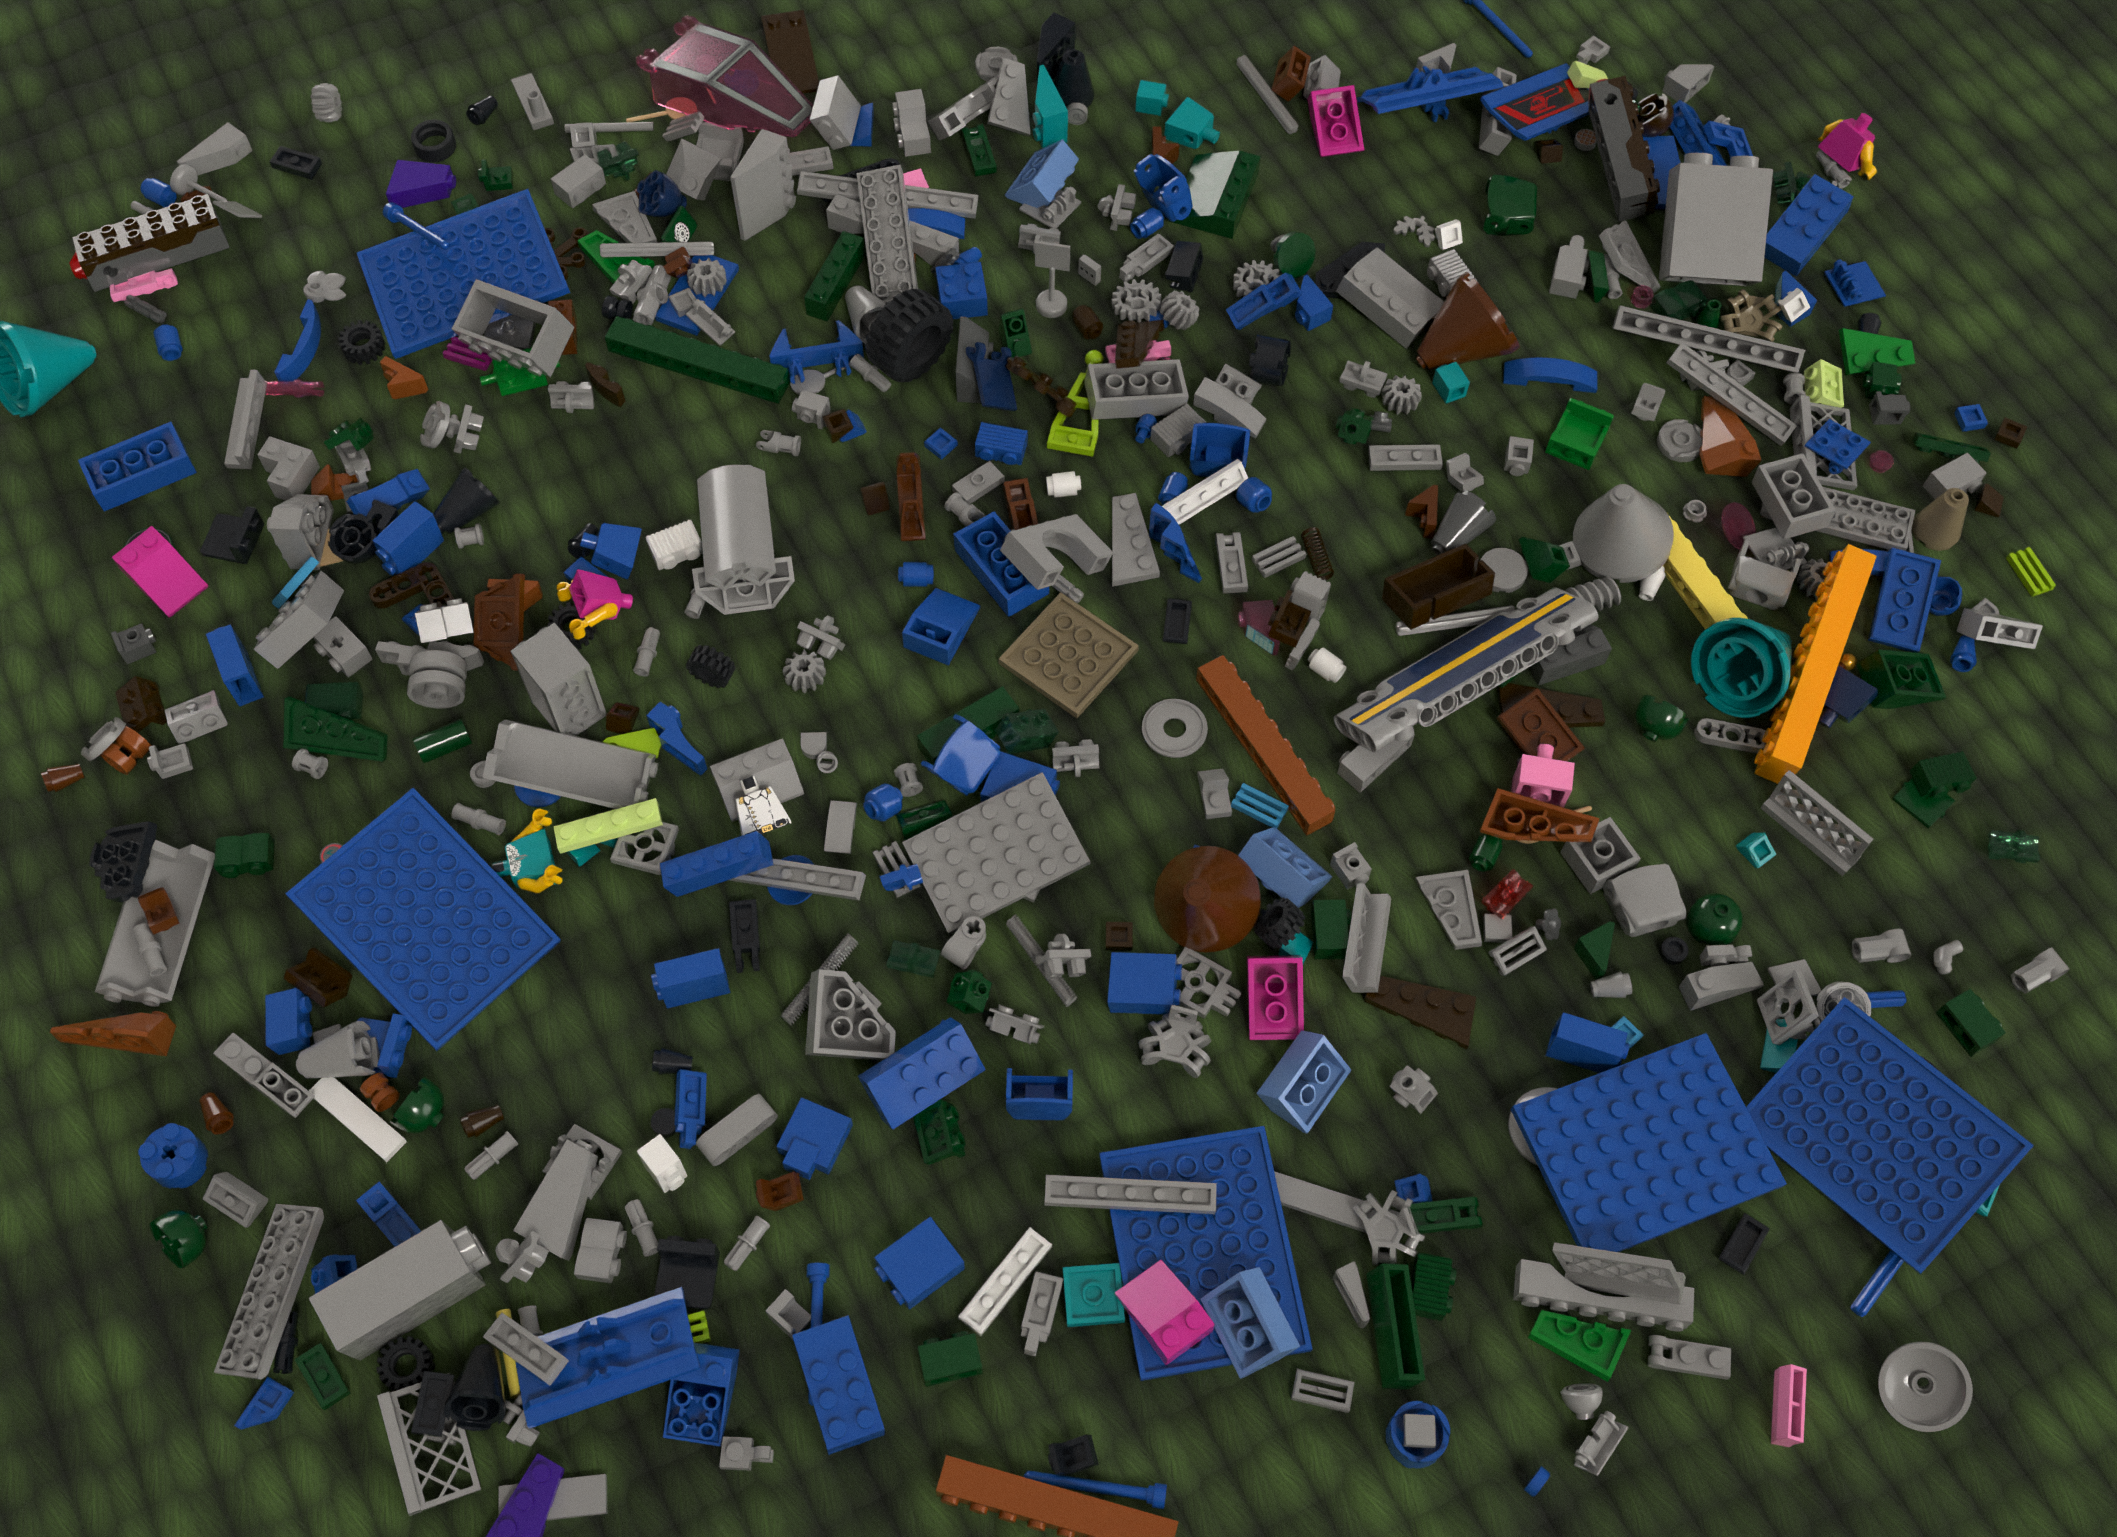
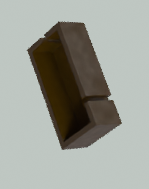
(1438, 586)

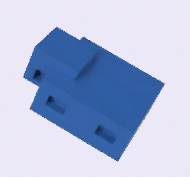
(813, 1139)

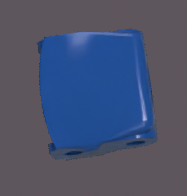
(1173, 194)
(1216, 447)
(965, 757)
(1039, 1096)

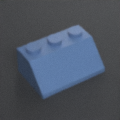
(1043, 175)
(1284, 866)
(1304, 1080)
(1249, 1322)

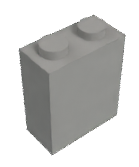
(835, 112)

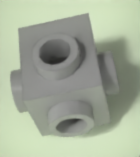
(1413, 1089)

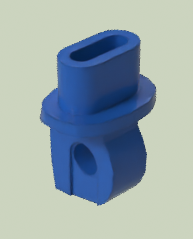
(905, 876)

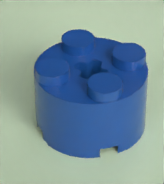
(173, 1156)
(1417, 1456)

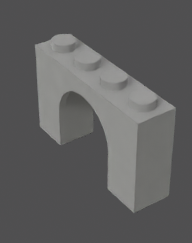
(1068, 534)

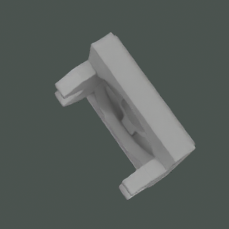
(620, 851)
(1771, 1003)
(610, 1155)

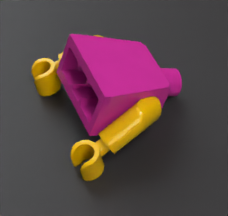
(1850, 144)
(594, 598)

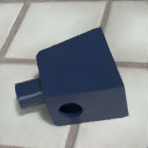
(1846, 698)

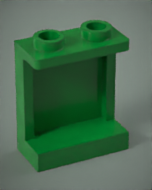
(1579, 433)

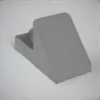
(1438, 59)
(1215, 793)

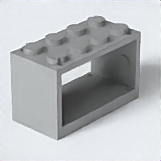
(476, 316)
(559, 681)

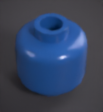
(1254, 495)
(883, 802)

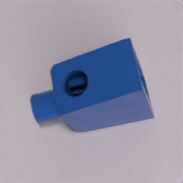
(613, 548)

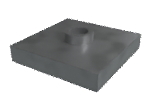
(512, 331)

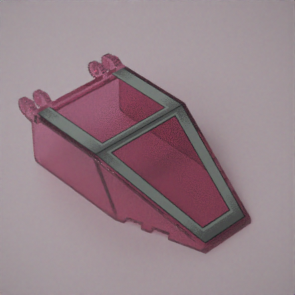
(725, 81)

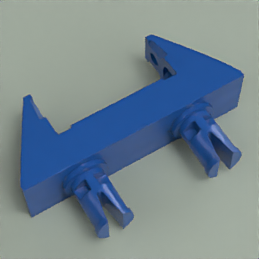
(836, 353)

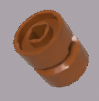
(131, 743)

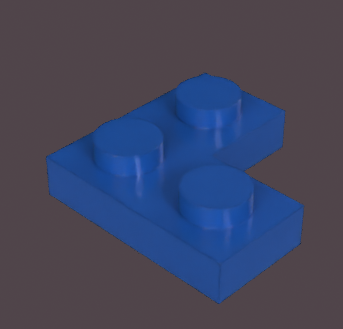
(1729, 137)

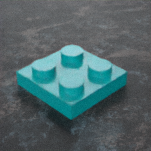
(1091, 1295)

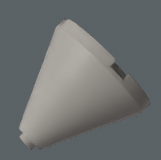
(1623, 535)

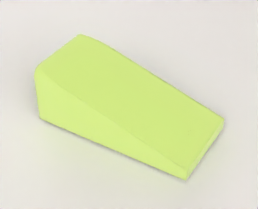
(1584, 75)

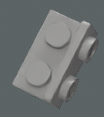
(195, 717)

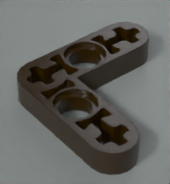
(418, 584)

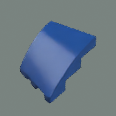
(1168, 532)

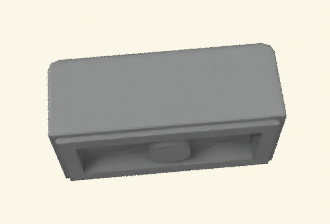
(235, 1198)

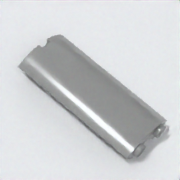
(735, 526)
(569, 766)
(124, 972)

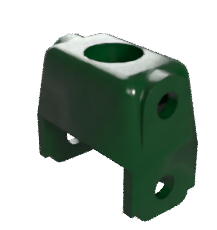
(1511, 205)

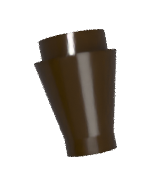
(479, 1121)

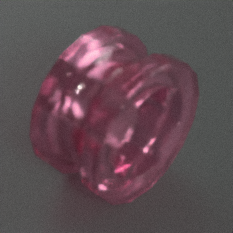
(1644, 302)

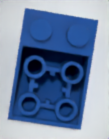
(939, 625)
(702, 1399)

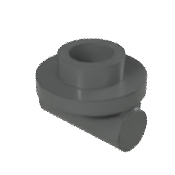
(1381, 422)

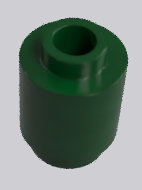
(1485, 852)

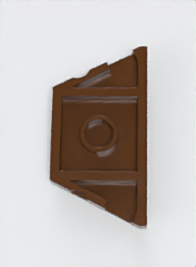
(500, 619)

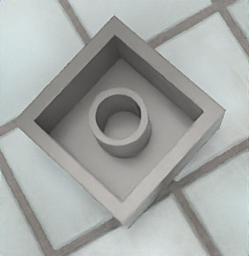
(1602, 858)

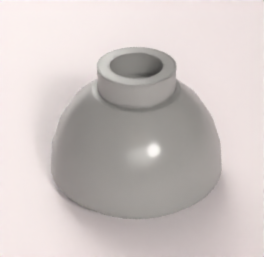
(1582, 1399)

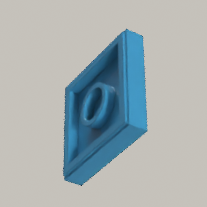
(294, 583)

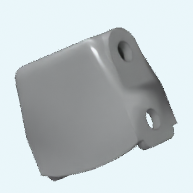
(1760, 581)
(1645, 899)

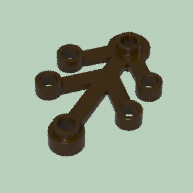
(577, 234)
(1042, 384)

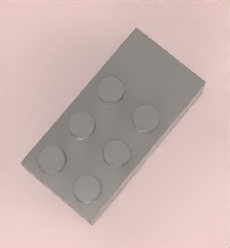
(1135, 391)

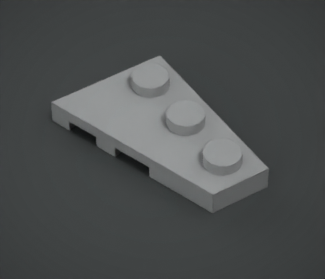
(1010, 99)

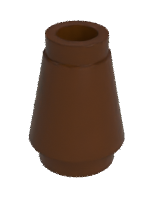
(60, 777)
(216, 1114)

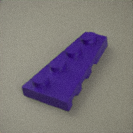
(530, 1502)

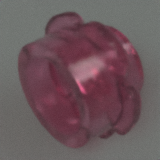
(1881, 461)

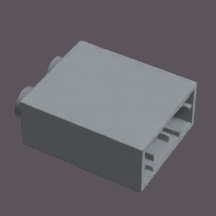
(1716, 221)
(401, 1289)

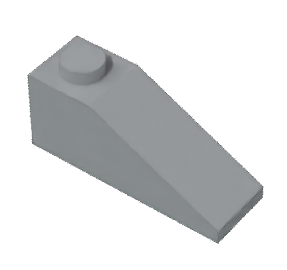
(218, 150)
(1999, 628)
(1363, 766)
(1719, 984)

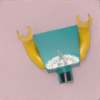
(531, 857)

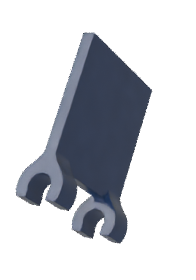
(993, 377)

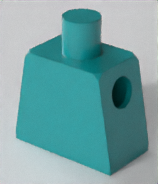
(1191, 125)

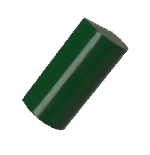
(442, 741)

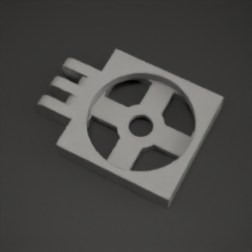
(1218, 994)

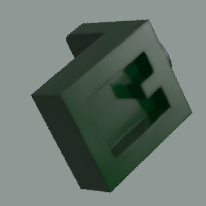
(496, 177)

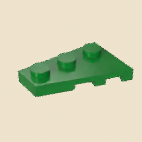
(608, 265)
(1864, 348)
(1582, 1343)

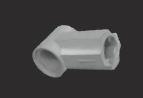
(1888, 945)
(2043, 968)

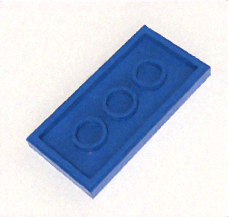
(1665, 157)
(668, 315)
(1904, 600)

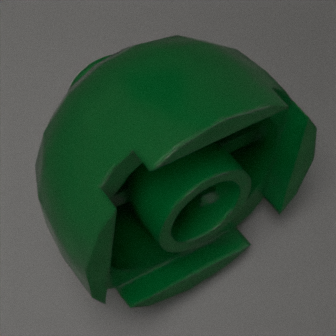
(1659, 719)
(1714, 919)
(420, 1108)
(180, 1235)

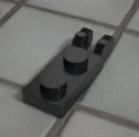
(745, 932)

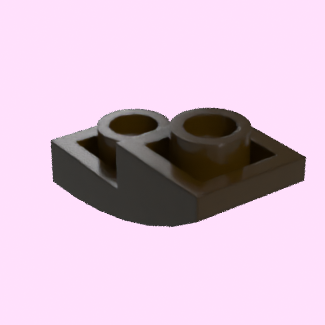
(600, 380)

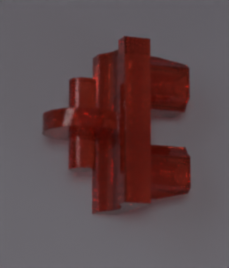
(1506, 894)

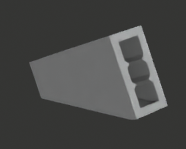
(560, 1200)

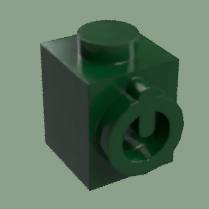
(1881, 378)

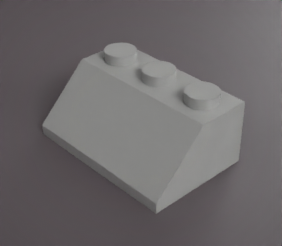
(769, 765)

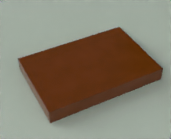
(1535, 723)

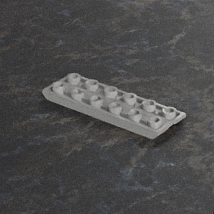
(887, 232)
(1867, 520)
(270, 1292)

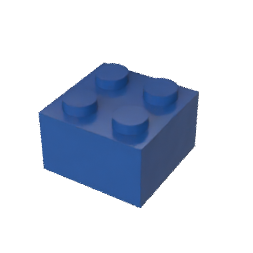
(962, 289)

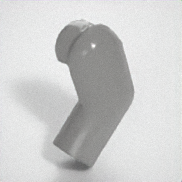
(1944, 954)

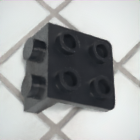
(233, 537)
(690, 1267)

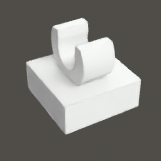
(1449, 234)
(1794, 304)

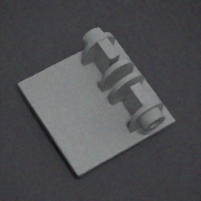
(1057, 211)
(1772, 549)

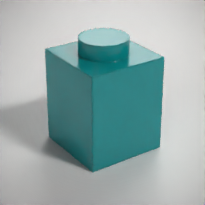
(1151, 98)
(1450, 382)

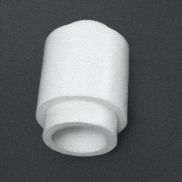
(1063, 484)
(1326, 665)

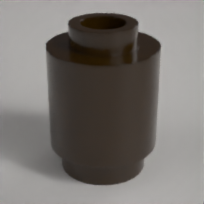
(1087, 322)

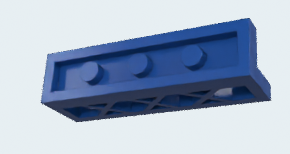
(1691, 133)

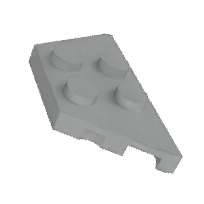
(1627, 255)

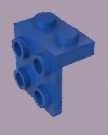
(391, 1040)

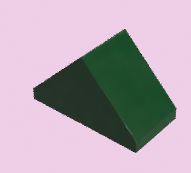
(1595, 949)

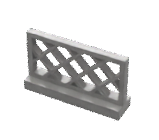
(1801, 416)
(1817, 835)
(1621, 1273)
(405, 1459)

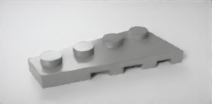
(1131, 546)

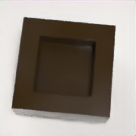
(2010, 433)
(1119, 936)

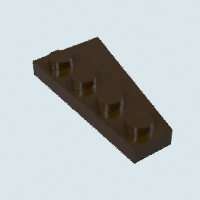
(1134, 341)
(1573, 709)
(1433, 1008)

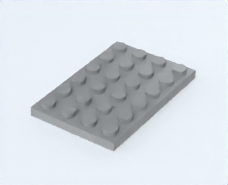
(996, 852)

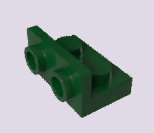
(939, 1132)

